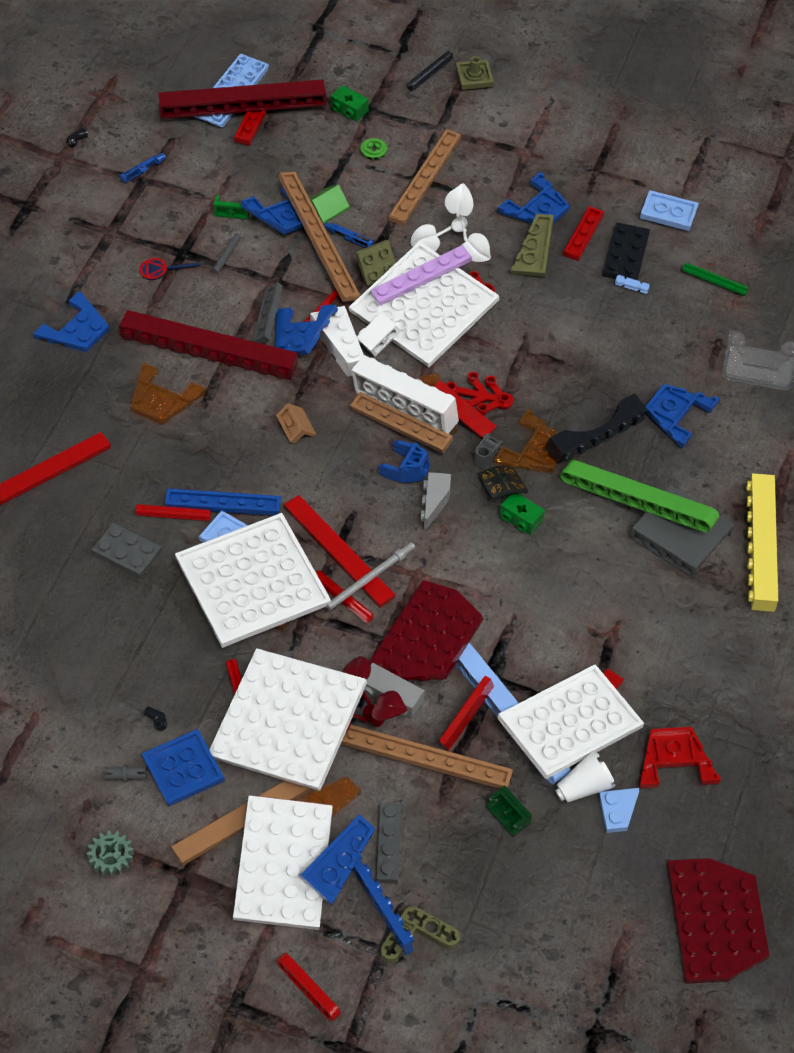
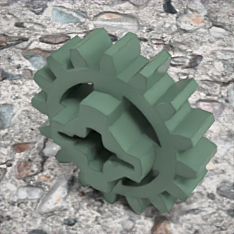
(110, 853)

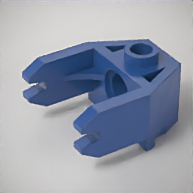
(413, 466)

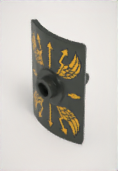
(502, 481)

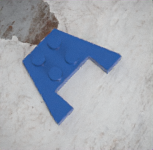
(546, 202)
(279, 216)
(81, 331)
(301, 336)
(670, 407)

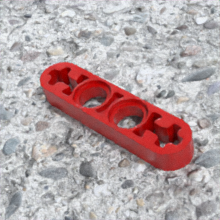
(308, 987)

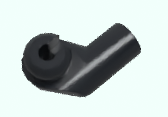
(71, 139)
(158, 717)

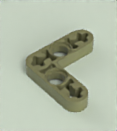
(414, 927)

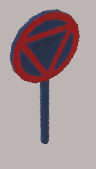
(156, 268)

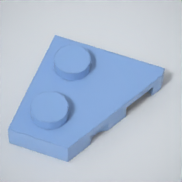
(618, 808)

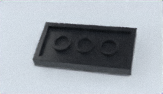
(626, 251)

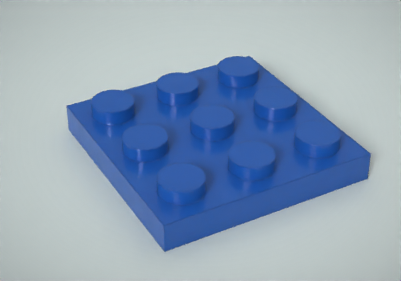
(183, 767)

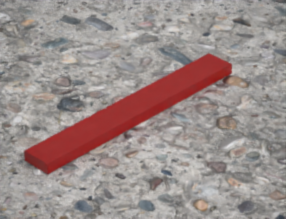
(53, 467)
(338, 549)

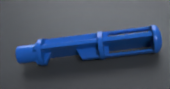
(141, 168)
(349, 235)

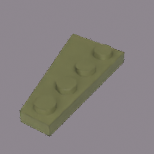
(535, 248)

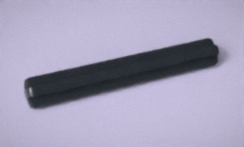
(430, 70)

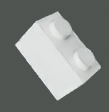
(378, 334)

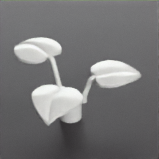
(459, 202)

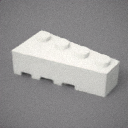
(341, 340)

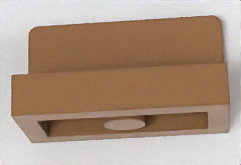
(295, 422)

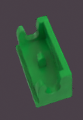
(229, 209)

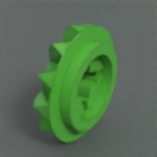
(369, 144)

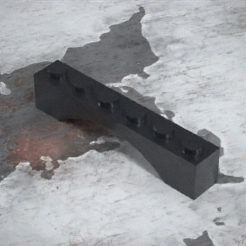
(569, 443)

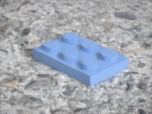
(669, 210)

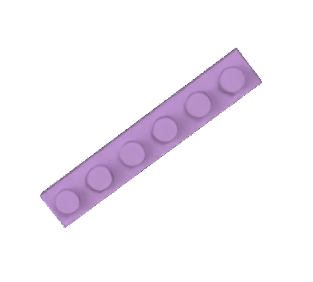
(421, 275)

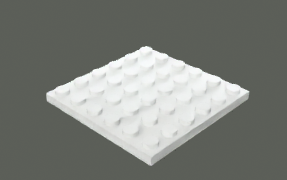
(432, 314)
(252, 579)
(288, 719)

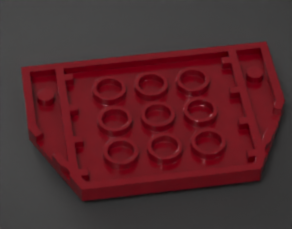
(428, 634)
(716, 919)

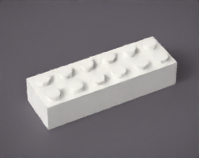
(405, 394)

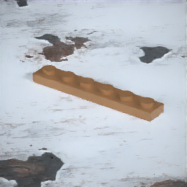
(401, 422)

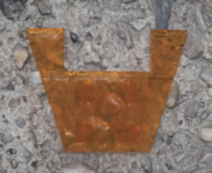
(160, 403)
(535, 454)

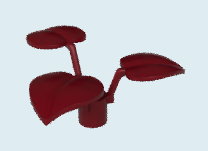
(388, 704)

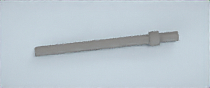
(397, 556)

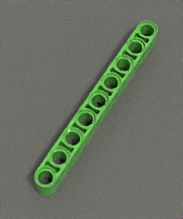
(640, 496)

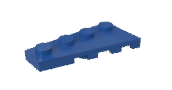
(334, 865)

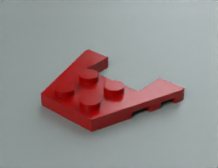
(675, 749)

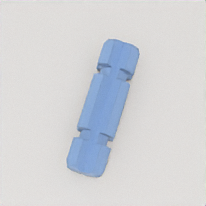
(632, 284)

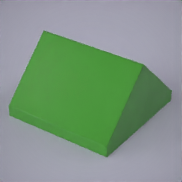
(329, 203)

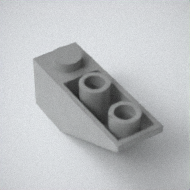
(437, 496)

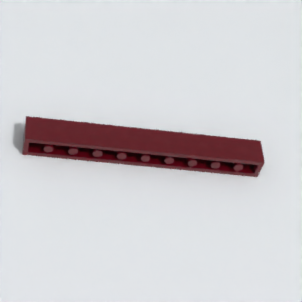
(242, 99)
(208, 345)

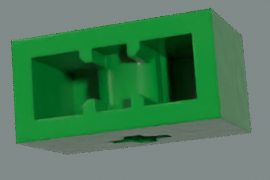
(349, 103)
(522, 513)

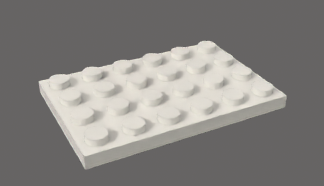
(570, 721)
(276, 849)

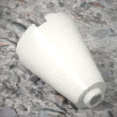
(585, 779)

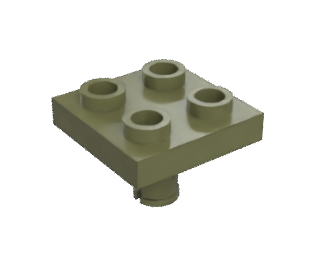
(474, 74)
(375, 261)

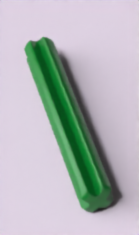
(715, 279)

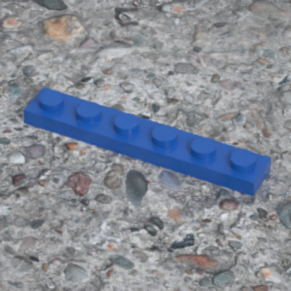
(224, 501)
(384, 906)

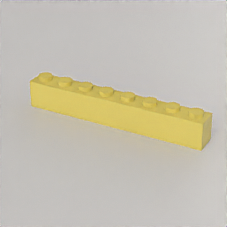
(762, 543)

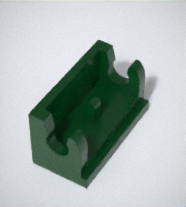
(509, 811)

